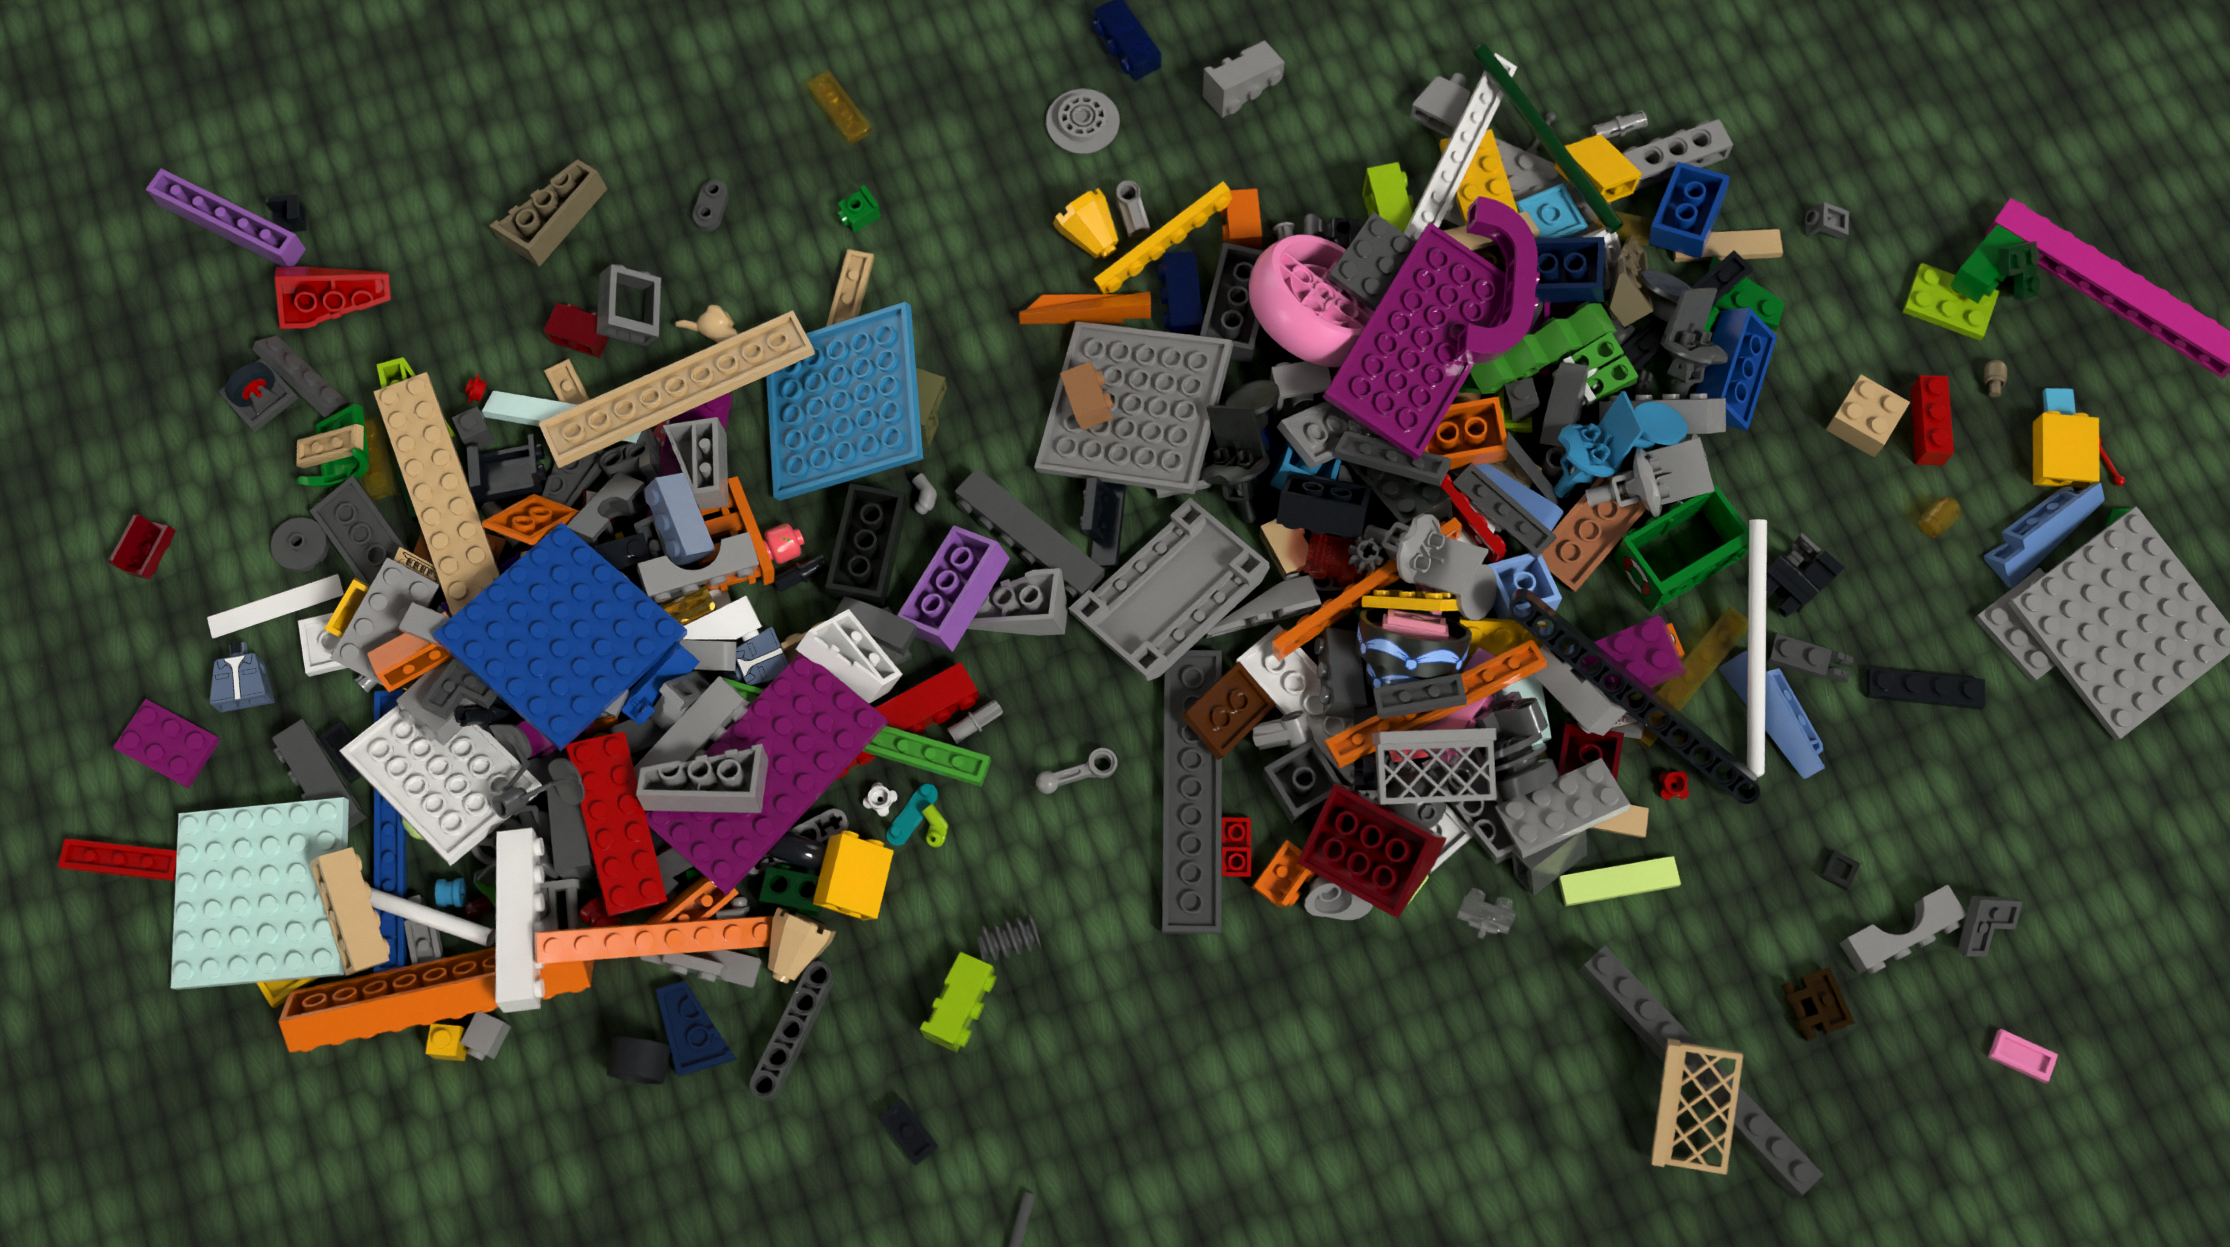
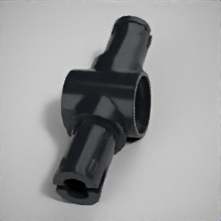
(497, 713)

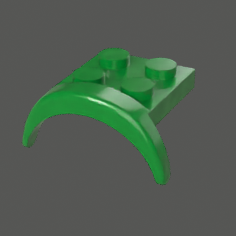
(338, 471)

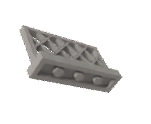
(1435, 740)

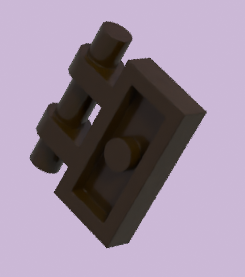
(1825, 1000)

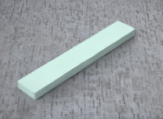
(527, 409)

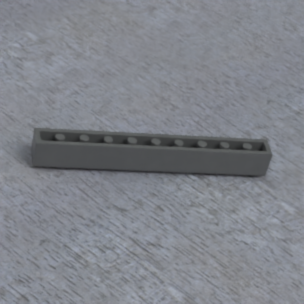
(1654, 1025)

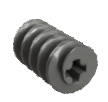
(1008, 938)

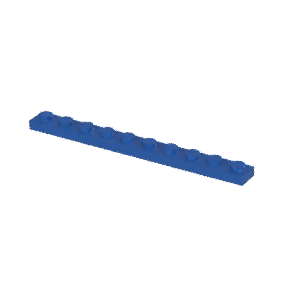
(390, 855)

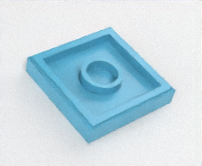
(1554, 213)

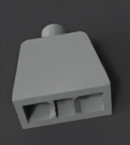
(1442, 104)

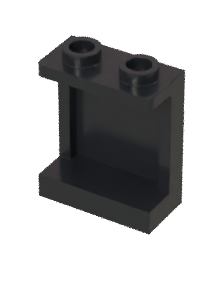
(506, 472)

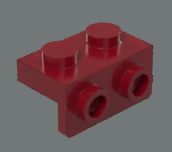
(141, 547)

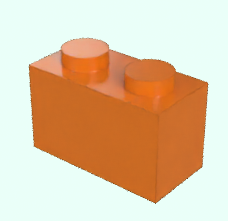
(1243, 219)

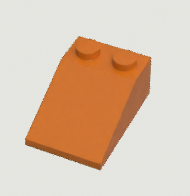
(530, 519)

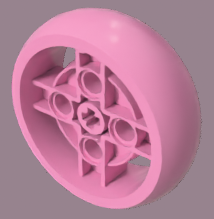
(1301, 304)

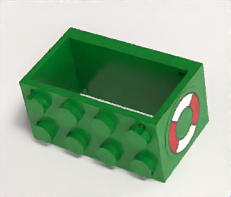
(1722, 518)

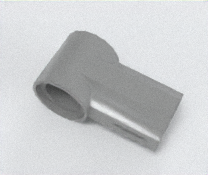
(1132, 210)
(1289, 729)

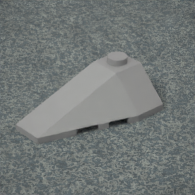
(1285, 600)
(1025, 605)

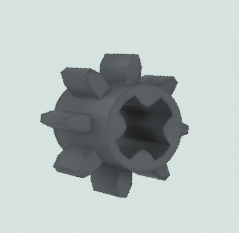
(1361, 562)

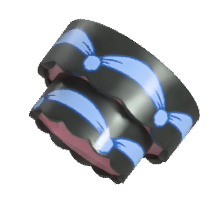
(1409, 645)

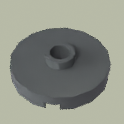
(302, 557)

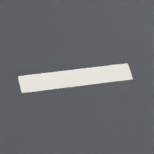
(275, 606)

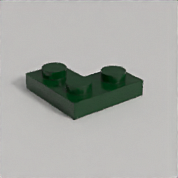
(2022, 263)

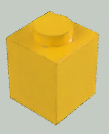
(445, 1042)

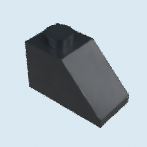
(625, 551)

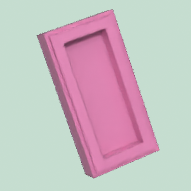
(2022, 1056)

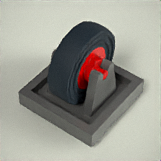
(257, 394)

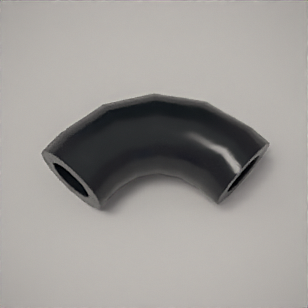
(799, 851)

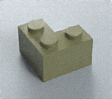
(930, 395)

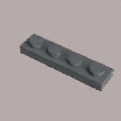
(300, 375)
(1389, 458)
(1504, 511)

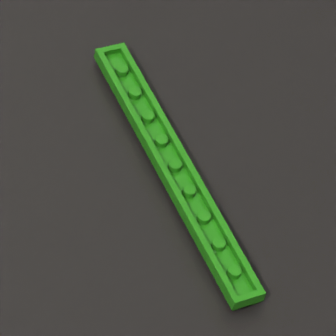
(914, 749)

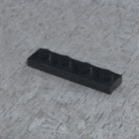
(1925, 688)

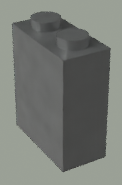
(1548, 864)

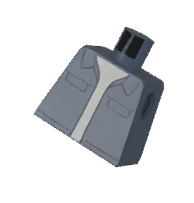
(759, 660)
(240, 681)

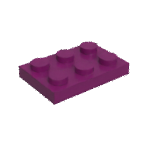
(167, 743)

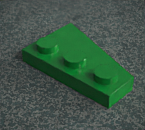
(1751, 295)

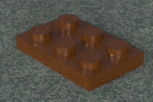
(1228, 710)

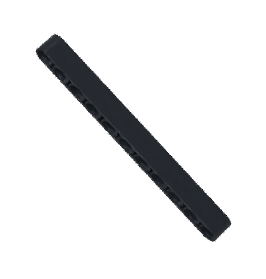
(1640, 709)

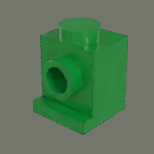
(858, 210)

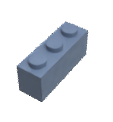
(678, 519)

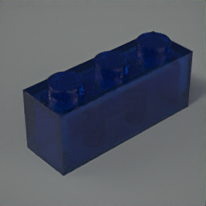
(1127, 39)
(1181, 293)

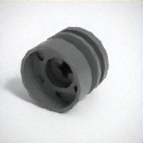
(1521, 766)

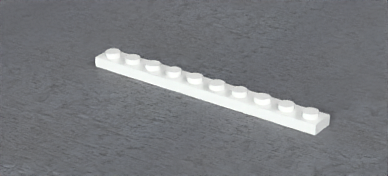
(1458, 154)

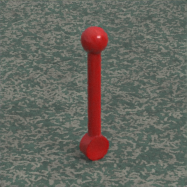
(2118, 479)

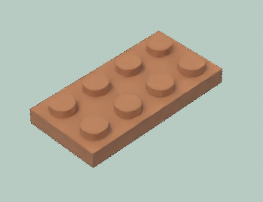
(1588, 537)

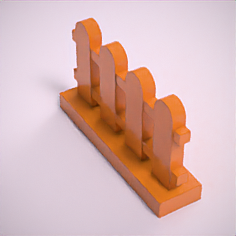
(730, 524)

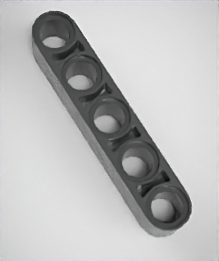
(791, 1016)

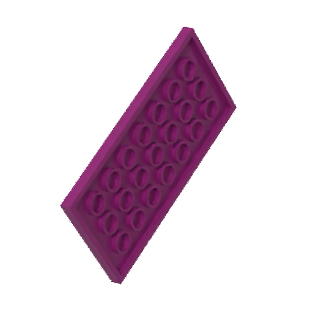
(1405, 358)
(810, 735)

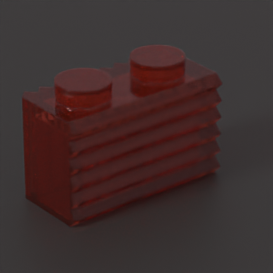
(1329, 558)

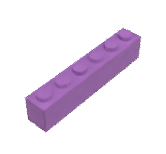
(225, 219)

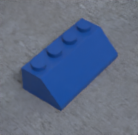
(1739, 380)

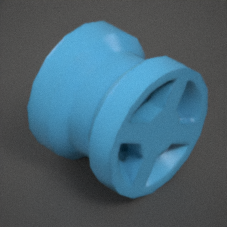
(450, 893)

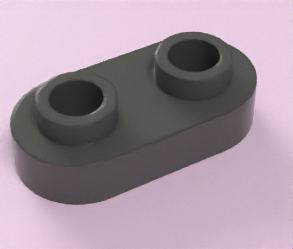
(711, 203)

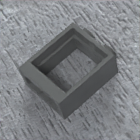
(622, 328)

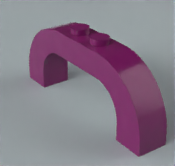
(1514, 237)

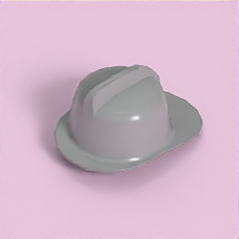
(1332, 901)

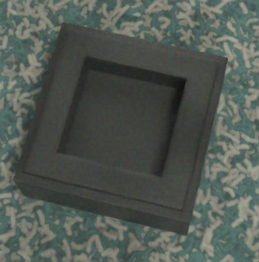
(1839, 870)

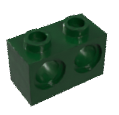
(791, 896)

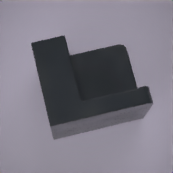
(288, 212)

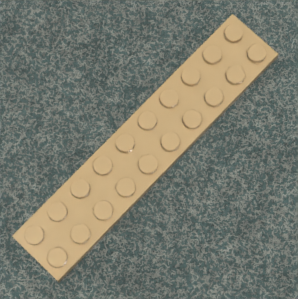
(676, 389)
(438, 489)

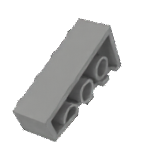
(1700, 413)

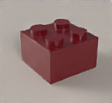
(1583, 748)

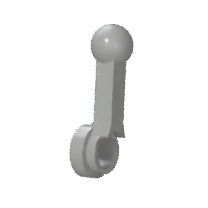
(1048, 781)

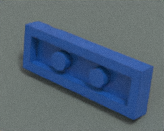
(645, 694)

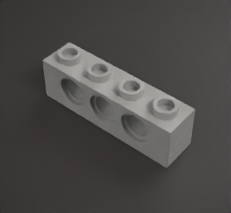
(1710, 135)

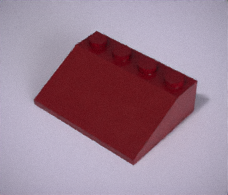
(1370, 850)

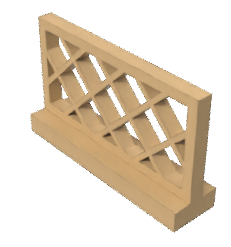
(1669, 1102)

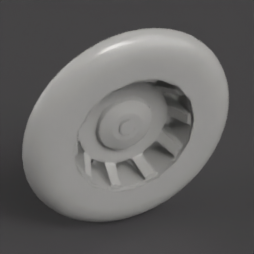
(1082, 112)

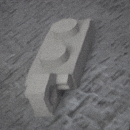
(422, 940)

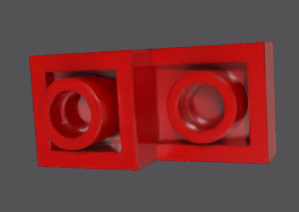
(1236, 847)

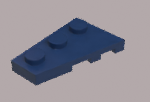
(690, 1031)

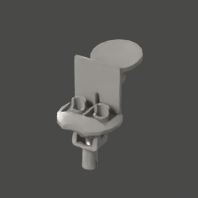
(1659, 477)
(1439, 563)

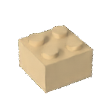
(1867, 416)

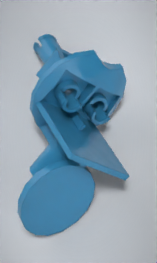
(1603, 447)

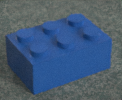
(1689, 210)

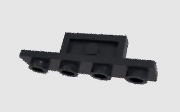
(1103, 519)

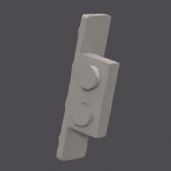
(712, 965)

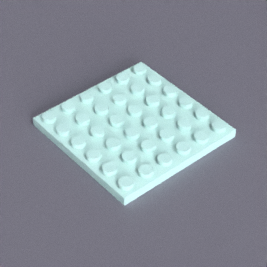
(250, 895)

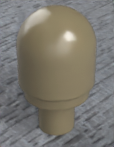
(1995, 376)

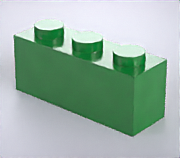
(1982, 269)

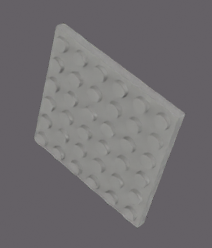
(1158, 413)
(2124, 623)

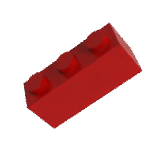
(1931, 420)

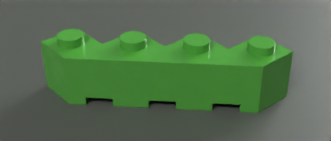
(1549, 345)

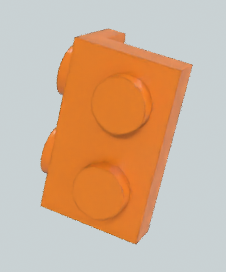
(1283, 877)

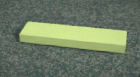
(1619, 881)

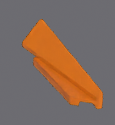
(1087, 308)

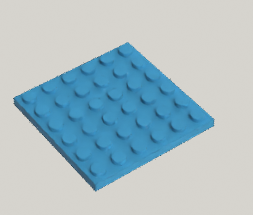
(846, 405)

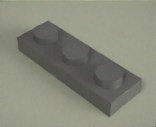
(1419, 696)

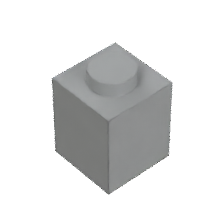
(485, 1036)

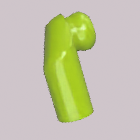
(937, 828)

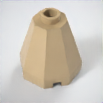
(795, 944)

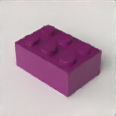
(1644, 651)

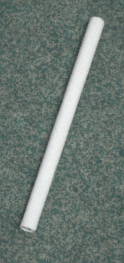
(1756, 646)
(432, 918)

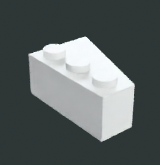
(851, 656)

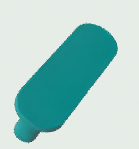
(911, 815)

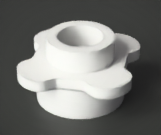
(877, 791)

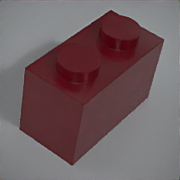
(575, 330)

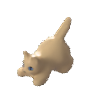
(713, 324)

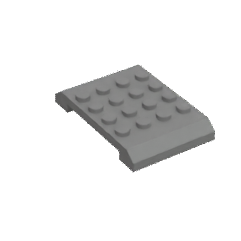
(1171, 591)

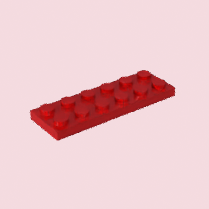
(617, 825)

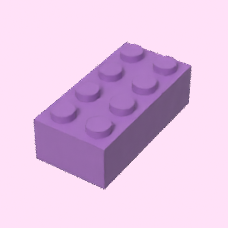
(954, 587)

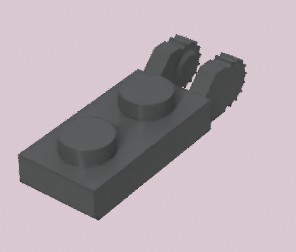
(1808, 658)

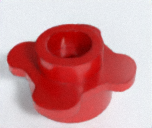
(475, 389)
(1680, 779)

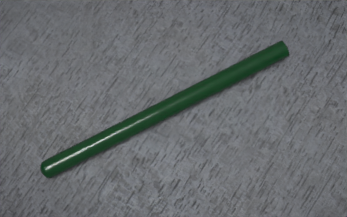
(1548, 138)

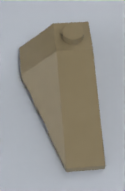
(1627, 294)

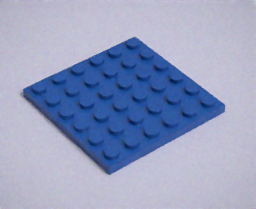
(560, 635)

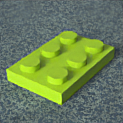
(1942, 305)

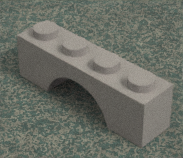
(662, 577)
(1932, 914)

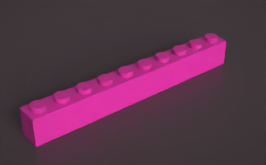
(2121, 289)

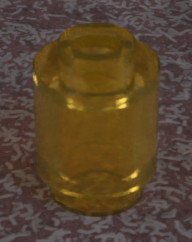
(1940, 516)

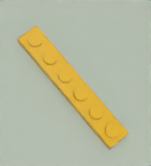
(1169, 234)

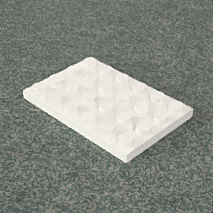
(434, 786)

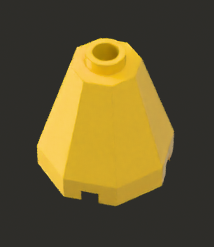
(1089, 224)

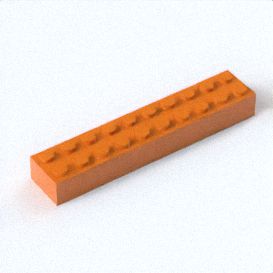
(408, 998)

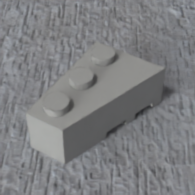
(1242, 78)
(703, 459)
(1578, 695)

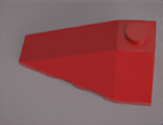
(322, 294)

